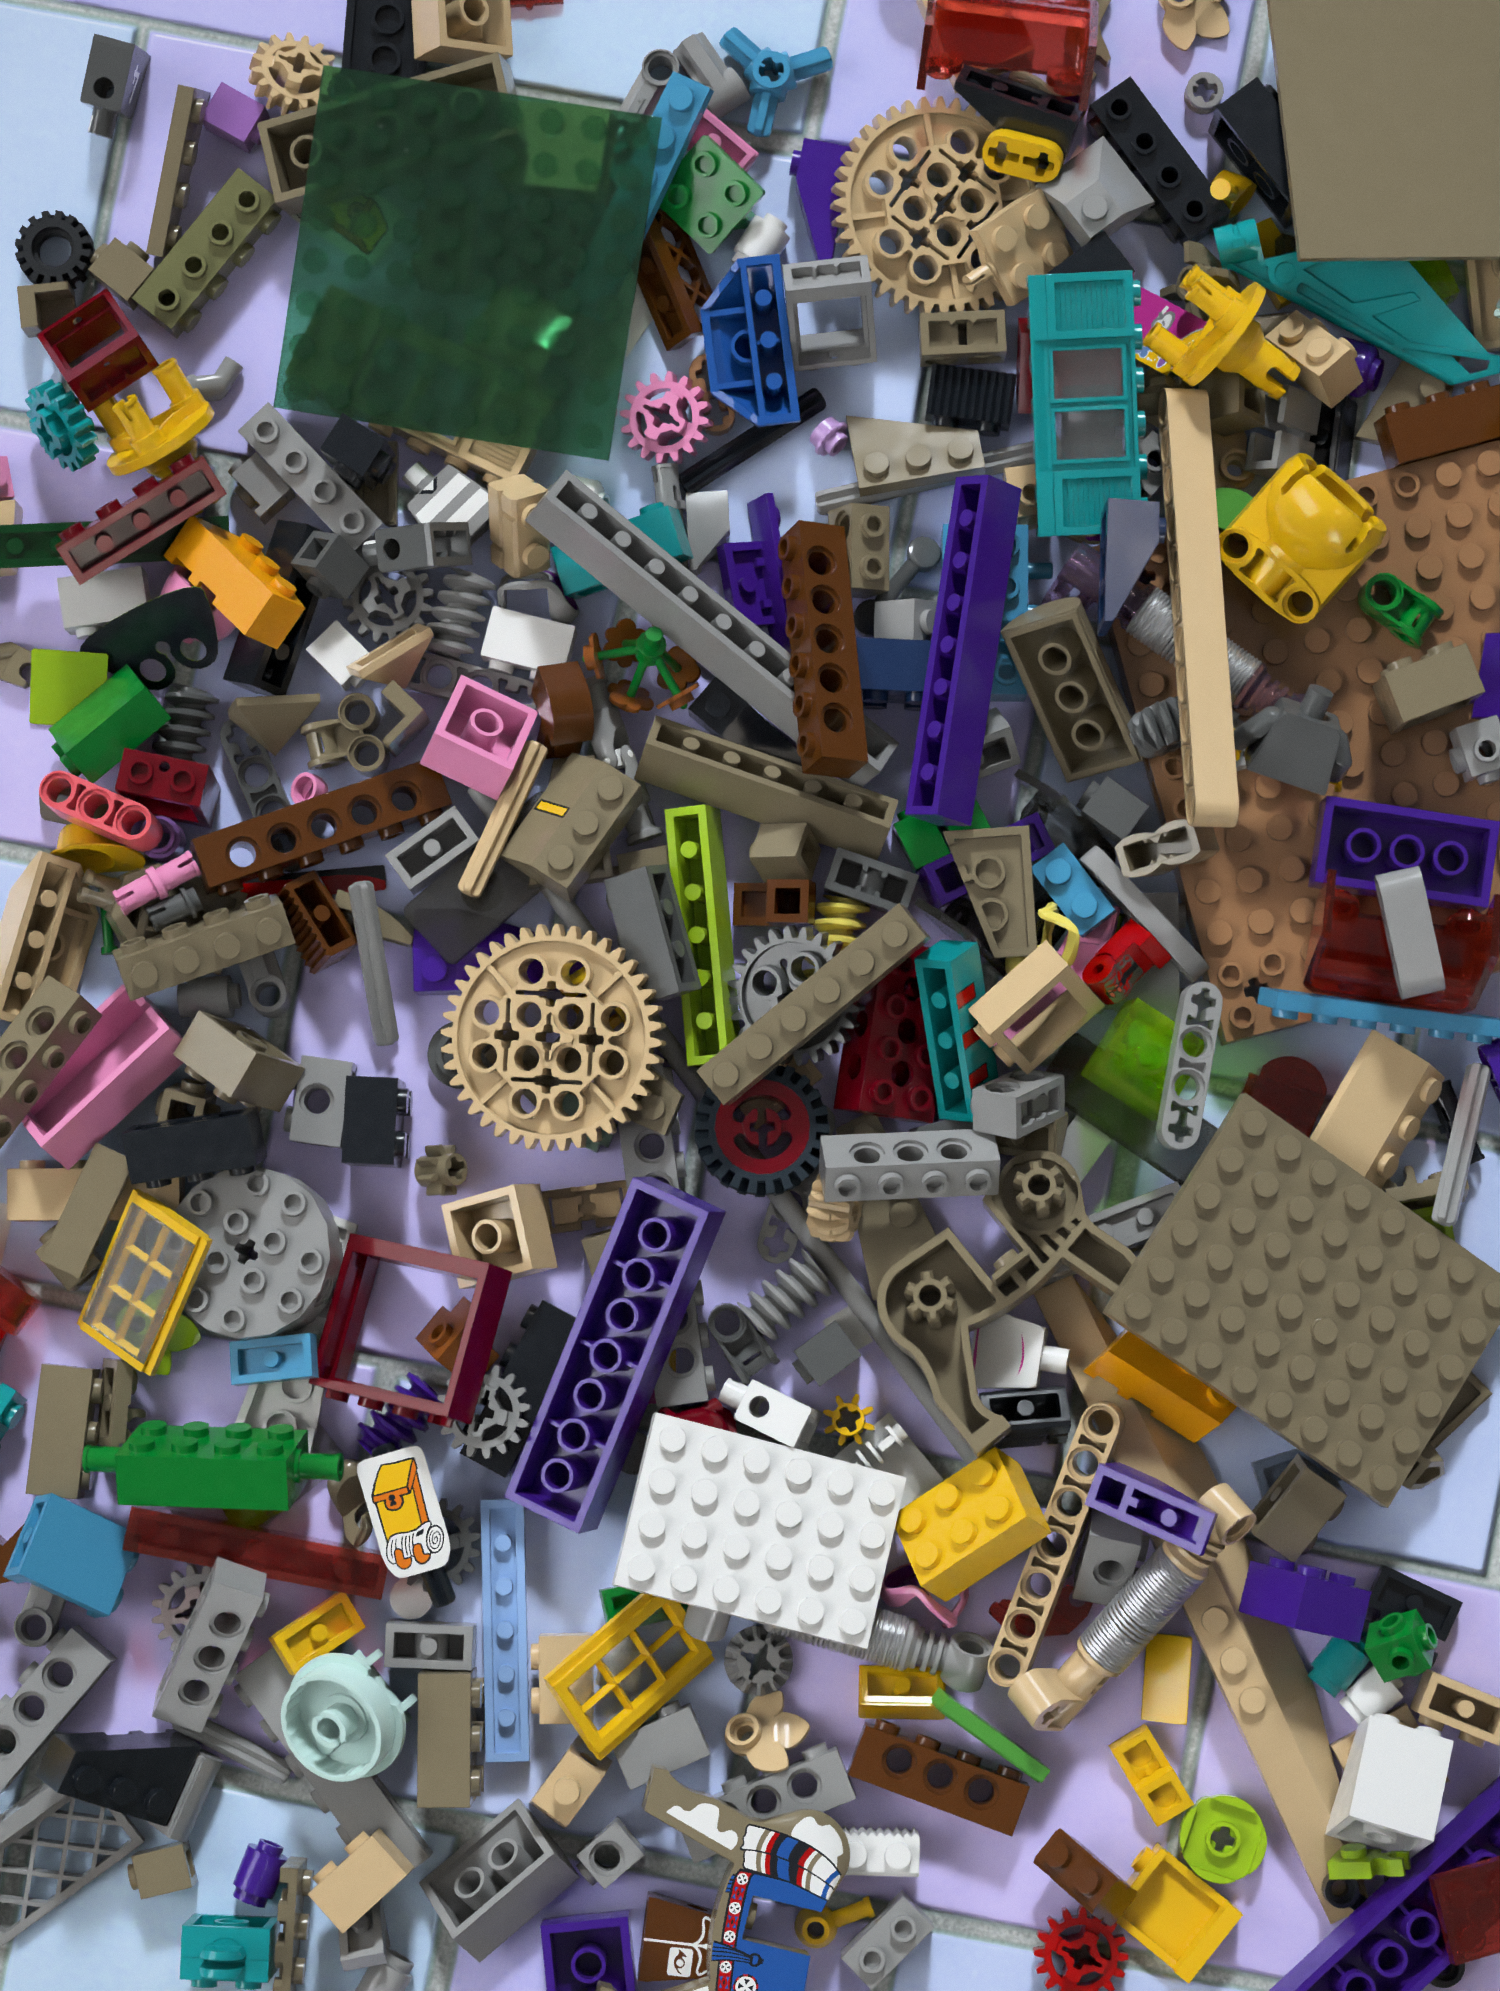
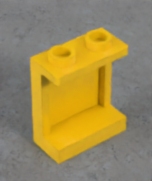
(1176, 1912)

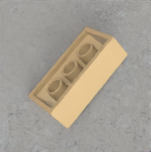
(1378, 1108)

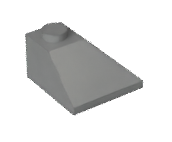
(1095, 193)

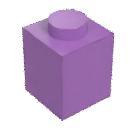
(235, 117)

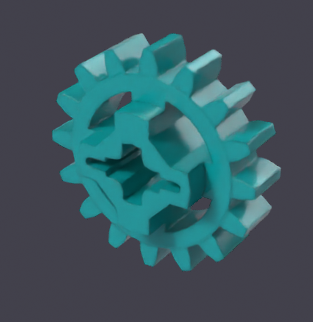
(62, 425)

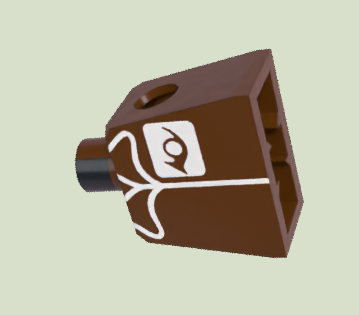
(673, 1939)

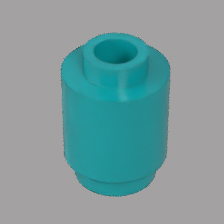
(1338, 1665)

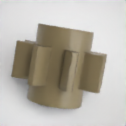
(440, 1170)

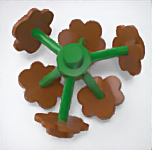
(648, 648)

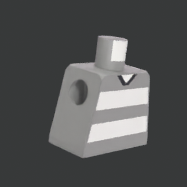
(448, 498)

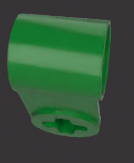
(1402, 609)

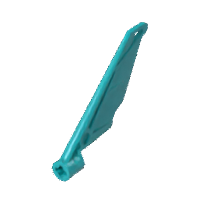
(1371, 299)

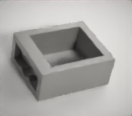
(829, 281)

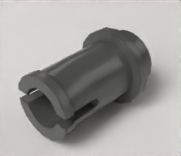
(174, 908)

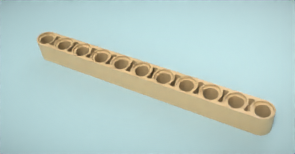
(1198, 609)

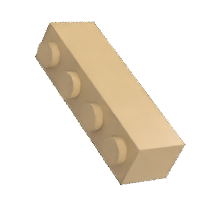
(43, 1192)

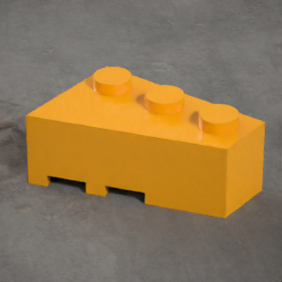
(241, 578)
(1161, 1385)

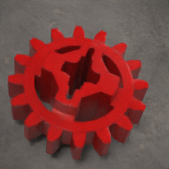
(1087, 1935)

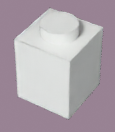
(335, 651)

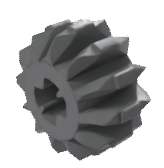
(1156, 729)

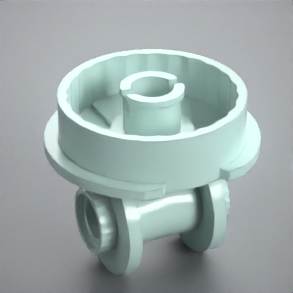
(344, 1717)

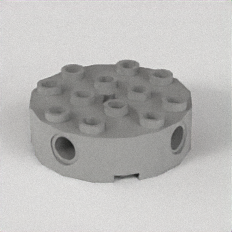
(295, 1258)

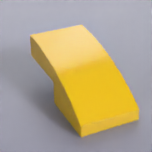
(1151, 1775)

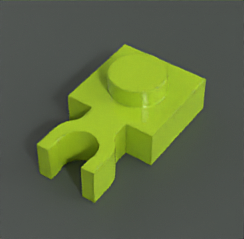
(1358, 1862)

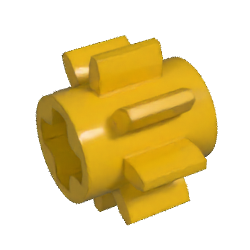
(837, 1417)

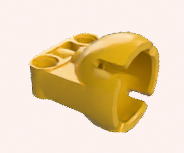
(1302, 535)

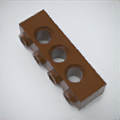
(996, 1812)

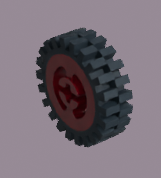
(761, 1177)

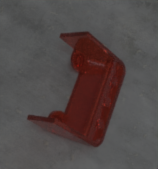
(1013, 35)
(1353, 960)

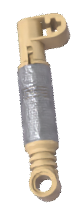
(1127, 1624)

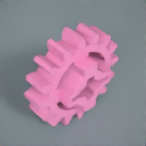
(673, 404)

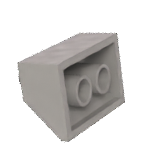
(498, 1881)

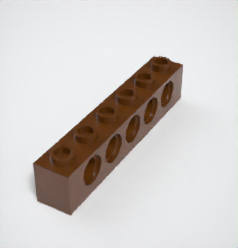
(823, 650)
(223, 876)

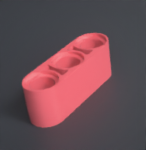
(84, 801)

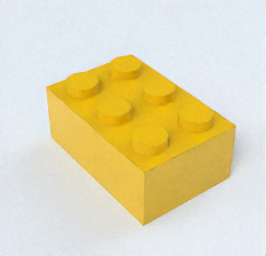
(970, 1524)

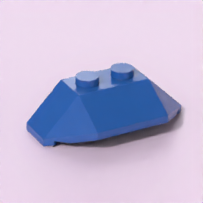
(751, 343)

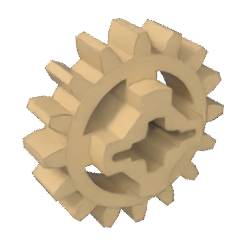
(288, 72)

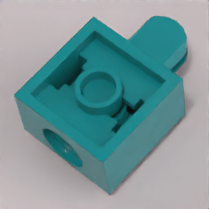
(228, 1950)

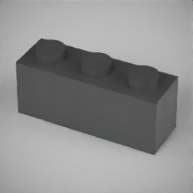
(653, 930)

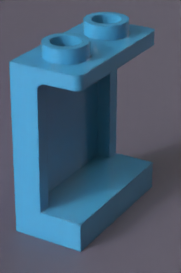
(72, 1555)

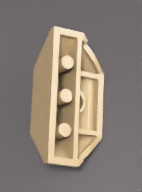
(43, 931)

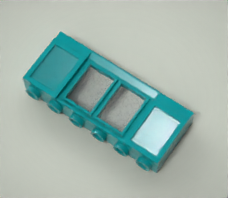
(1084, 397)

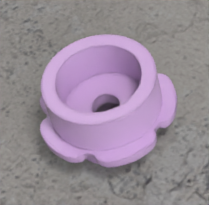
(829, 437)

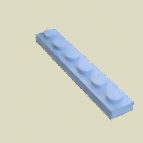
(505, 1631)

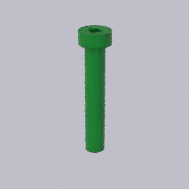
(108, 938)

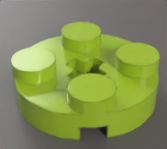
(1244, 1825)

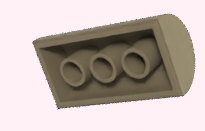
(1071, 688)

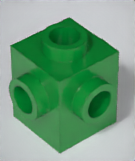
(1401, 1645)

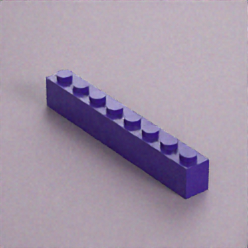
(963, 651)

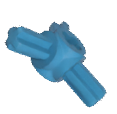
(788, 69)

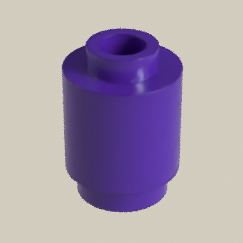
(259, 1873)

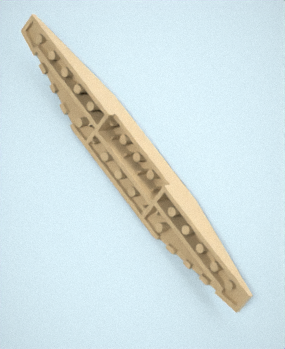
(1248, 1655)

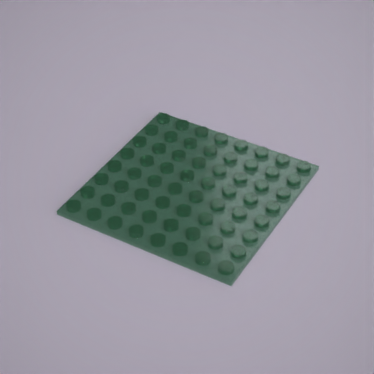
(467, 262)

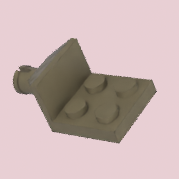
(138, 922)

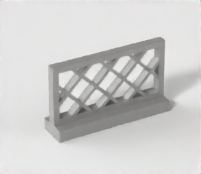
(29, 1813)

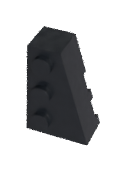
(121, 1772)

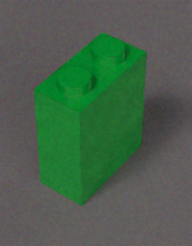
(106, 722)

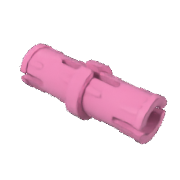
(156, 883)

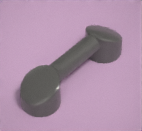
(923, 557)

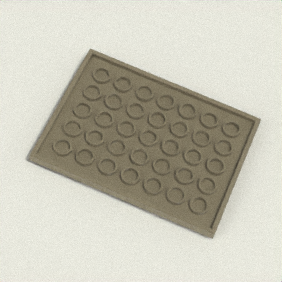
(1311, 1300)

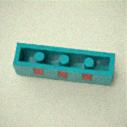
(960, 1060)

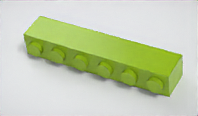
(702, 894)

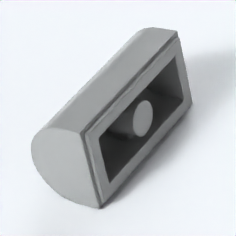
(191, 1797)

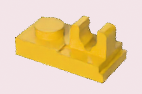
(317, 1632)

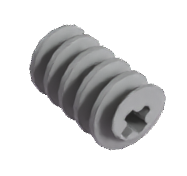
(458, 613)
(786, 1296)

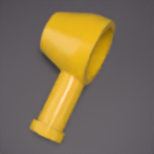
(1233, 190)
(831, 1921)

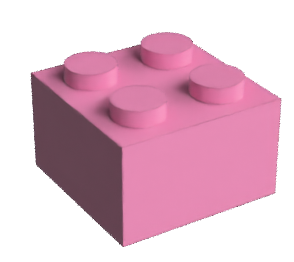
(479, 737)

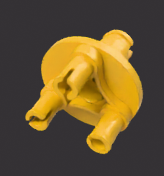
(1227, 341)
(159, 440)

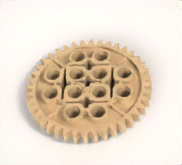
(867, 215)
(498, 1088)

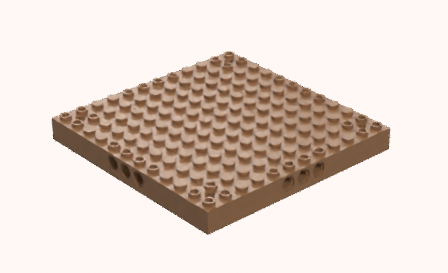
(1253, 898)

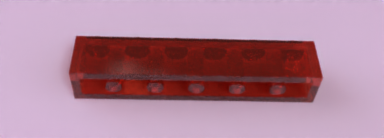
(270, 1551)

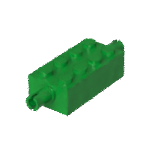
(213, 1466)

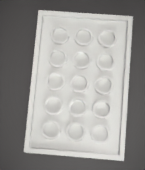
(759, 1531)

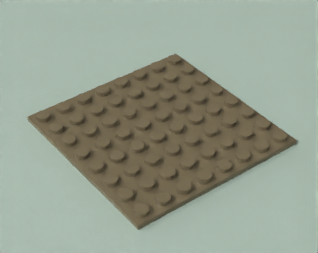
(1390, 127)

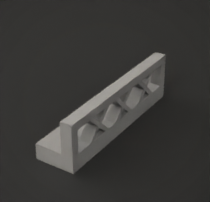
(1129, 1221)

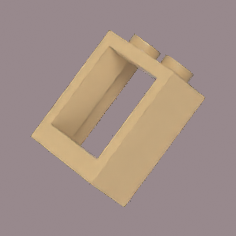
(1021, 991)

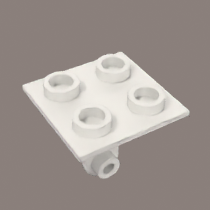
(893, 1452)

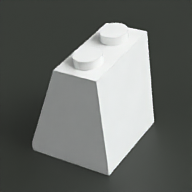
(1391, 1786)

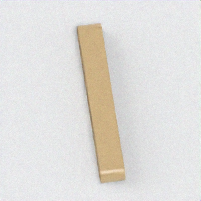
(1041, 1559)

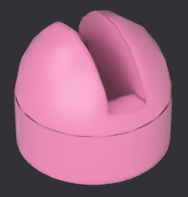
(307, 786)

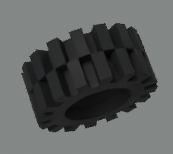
(48, 227)

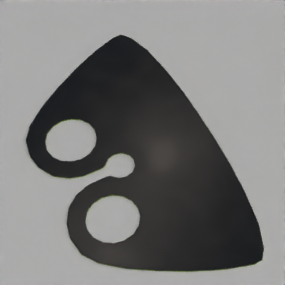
(166, 619)

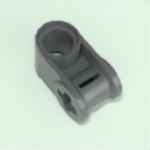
(742, 1344)

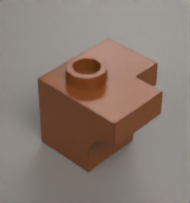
(444, 1333)

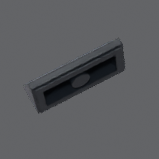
(1336, 436)

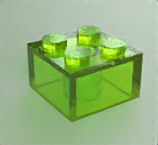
(1135, 1057)

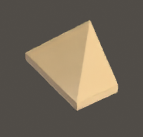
(395, 658)

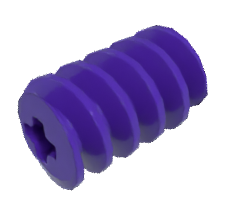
(395, 1428)

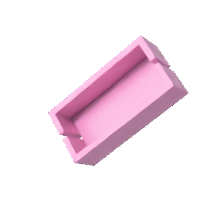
(105, 1077)

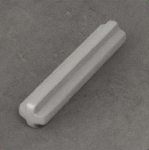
(240, 1750)

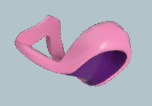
(902, 1585)

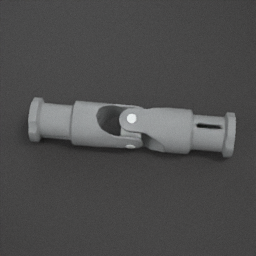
(613, 747)

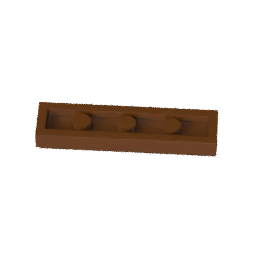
(665, 292)

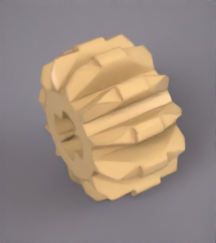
(831, 1220)

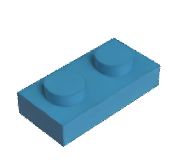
(1073, 889)
(273, 1359)

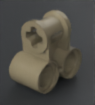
(345, 740)

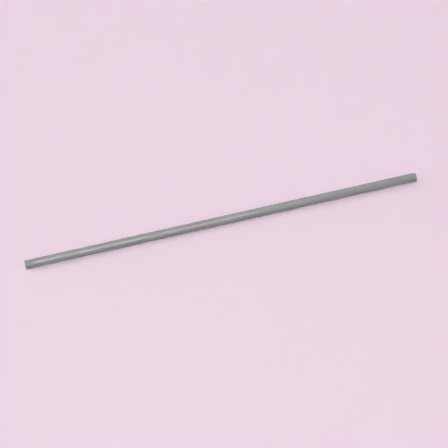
(785, 1204)

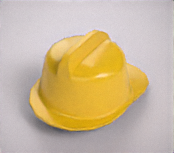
(96, 851)

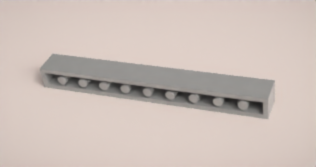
(682, 607)

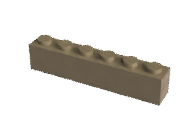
(764, 787)
(813, 1004)

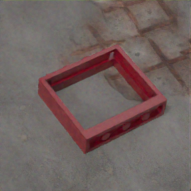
(349, 1308)

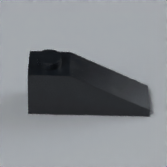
(1020, 107)
(733, 719)

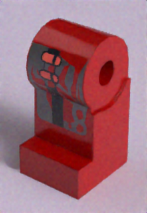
(1123, 962)

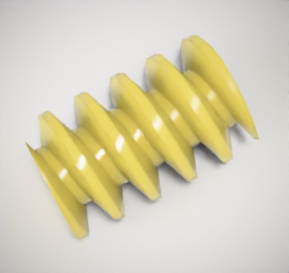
(839, 922)

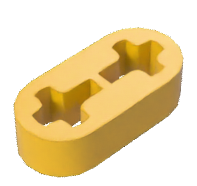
(1023, 151)

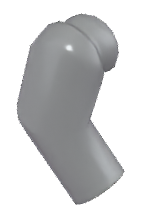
(217, 385)

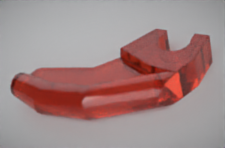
(1063, 1621)

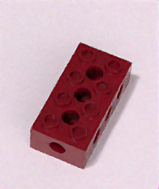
(888, 1060)

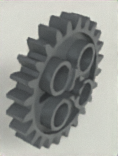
(756, 1000)

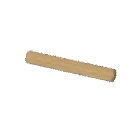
(502, 819)

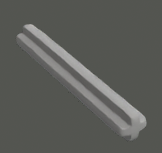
(373, 963)
(1461, 1144)

